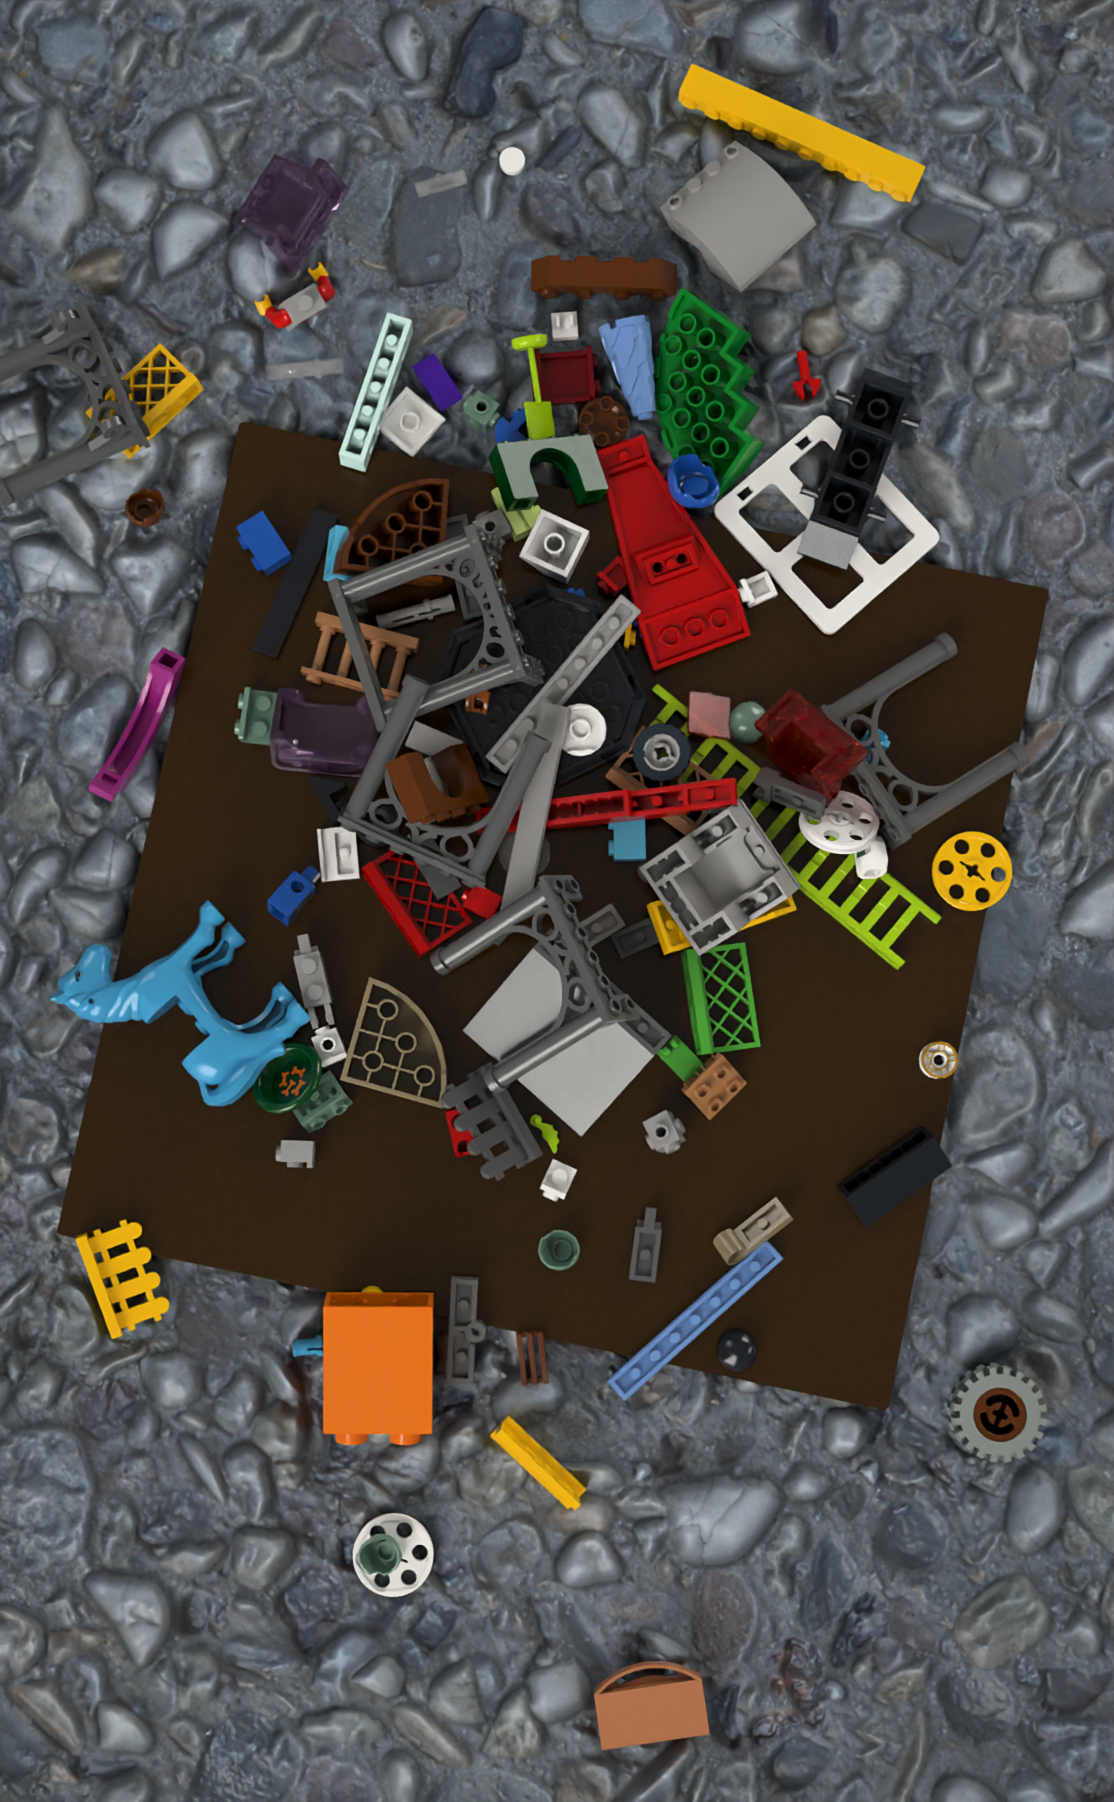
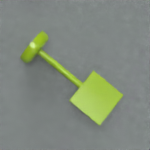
(538, 413)

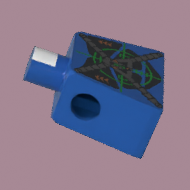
(286, 903)

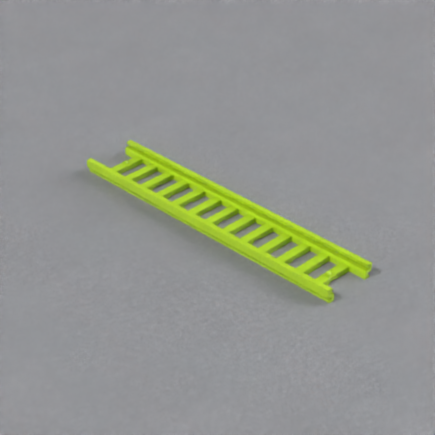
(819, 897)

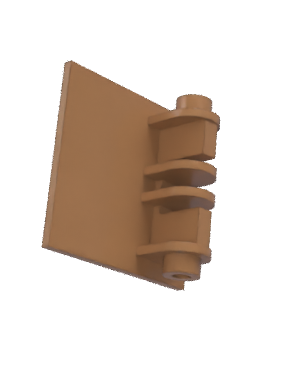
(714, 1085)

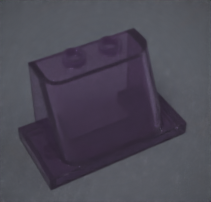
(292, 207)

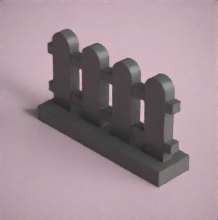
(504, 1116)

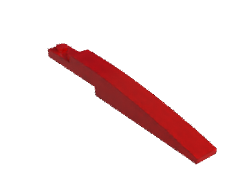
(633, 805)

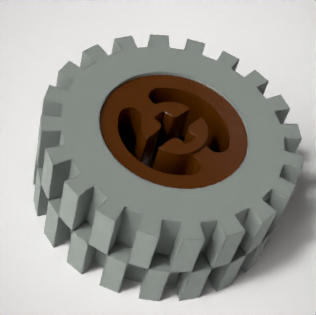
(970, 1401)

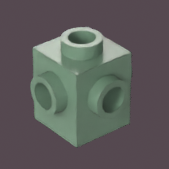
(481, 419)

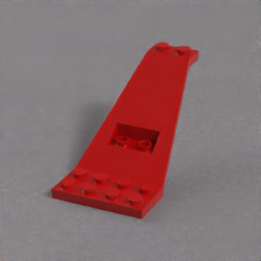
(684, 603)

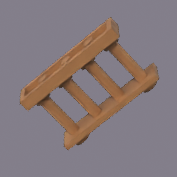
(379, 639)

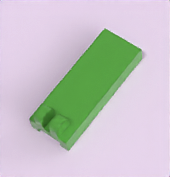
(680, 1059)

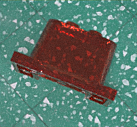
(809, 745)

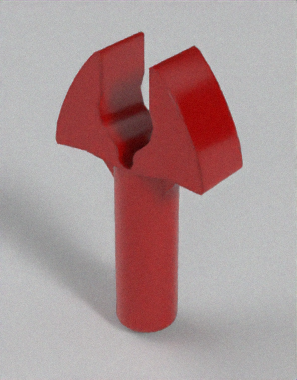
(805, 377)

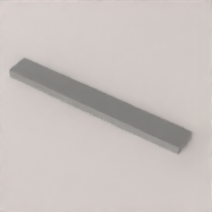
(565, 679)
(536, 807)

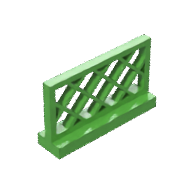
(699, 1006)

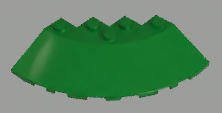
(702, 389)

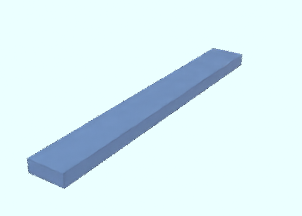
(694, 1320)

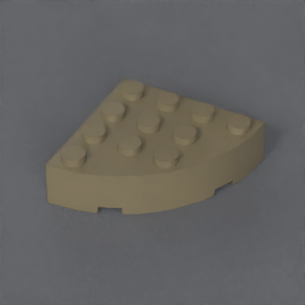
(396, 1048)

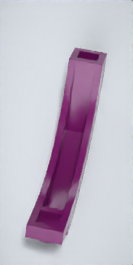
(143, 726)

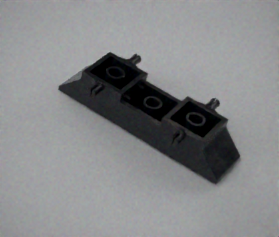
(849, 486)

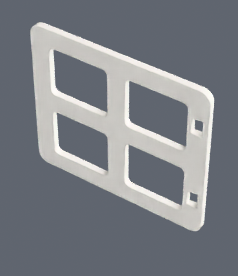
(778, 564)

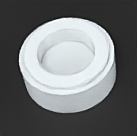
(512, 161)

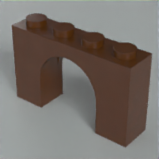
(423, 799)

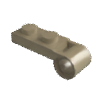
(753, 1232)

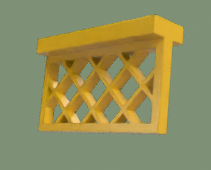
(172, 402)
(539, 1462)

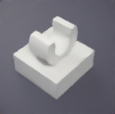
(564, 326)

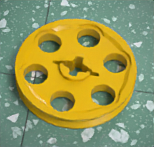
(959, 874)

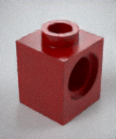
(481, 901)

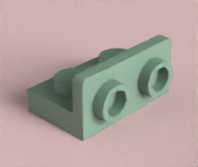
(255, 716)
(323, 1104)

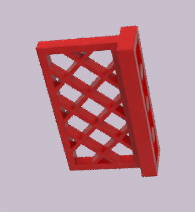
(401, 914)

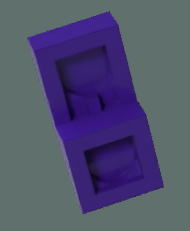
(437, 382)

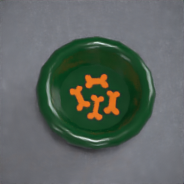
(288, 1079)

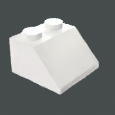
(555, 546)

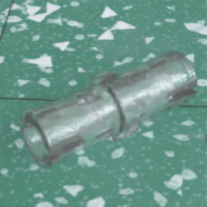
(440, 183)

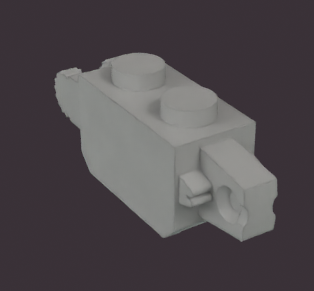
(313, 980)

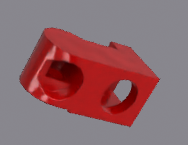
(459, 1139)

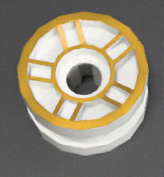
(948, 1056)

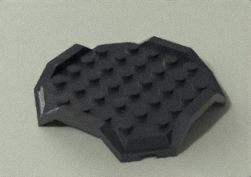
(551, 628)

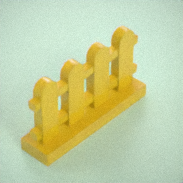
(121, 1291)

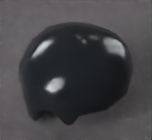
(736, 1349)

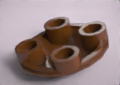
(604, 421)

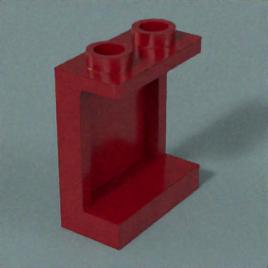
(567, 376)

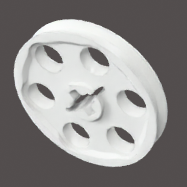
(842, 830)
(420, 1566)

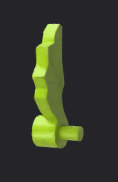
(548, 1132)

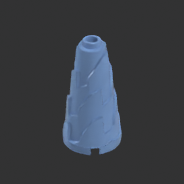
(631, 357)

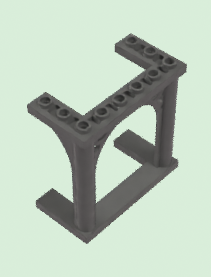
(485, 551)

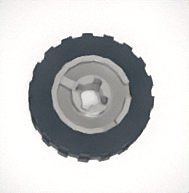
(677, 749)

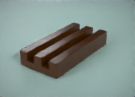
(534, 1379)

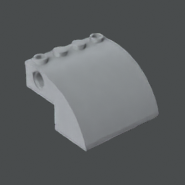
(738, 215)
(720, 877)

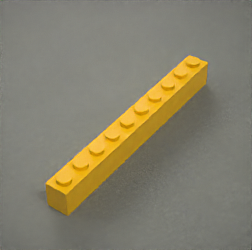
(800, 133)

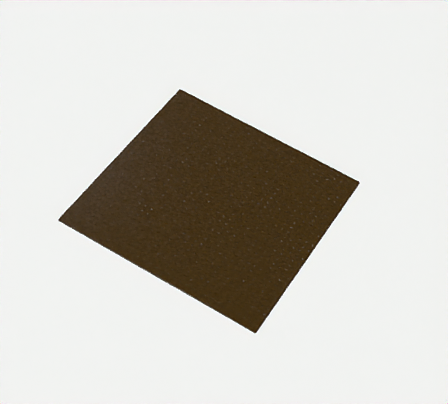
(386, 1188)

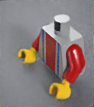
(302, 305)

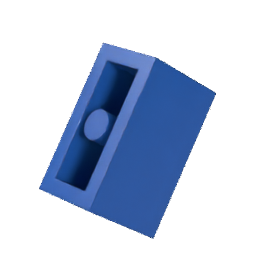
(264, 543)

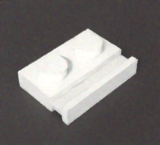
(338, 854)

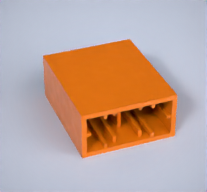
(378, 1366)

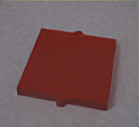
(708, 715)

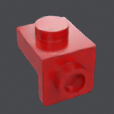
(612, 578)

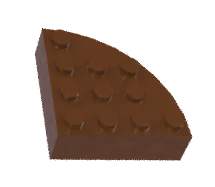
(395, 527)

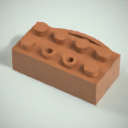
(650, 1706)

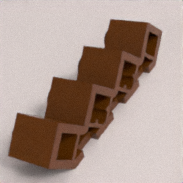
(592, 277)

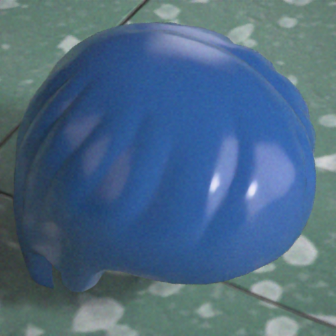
(692, 482)

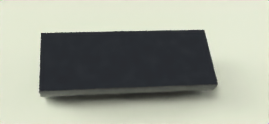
(894, 1175)

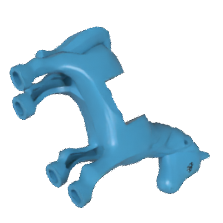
(232, 1052)

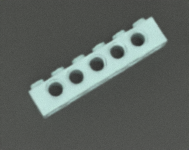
(376, 392)

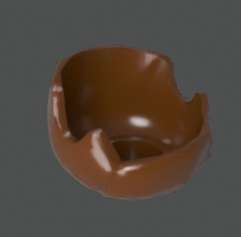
(145, 507)

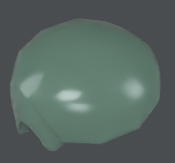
(742, 722)
(559, 1250)
(380, 1554)

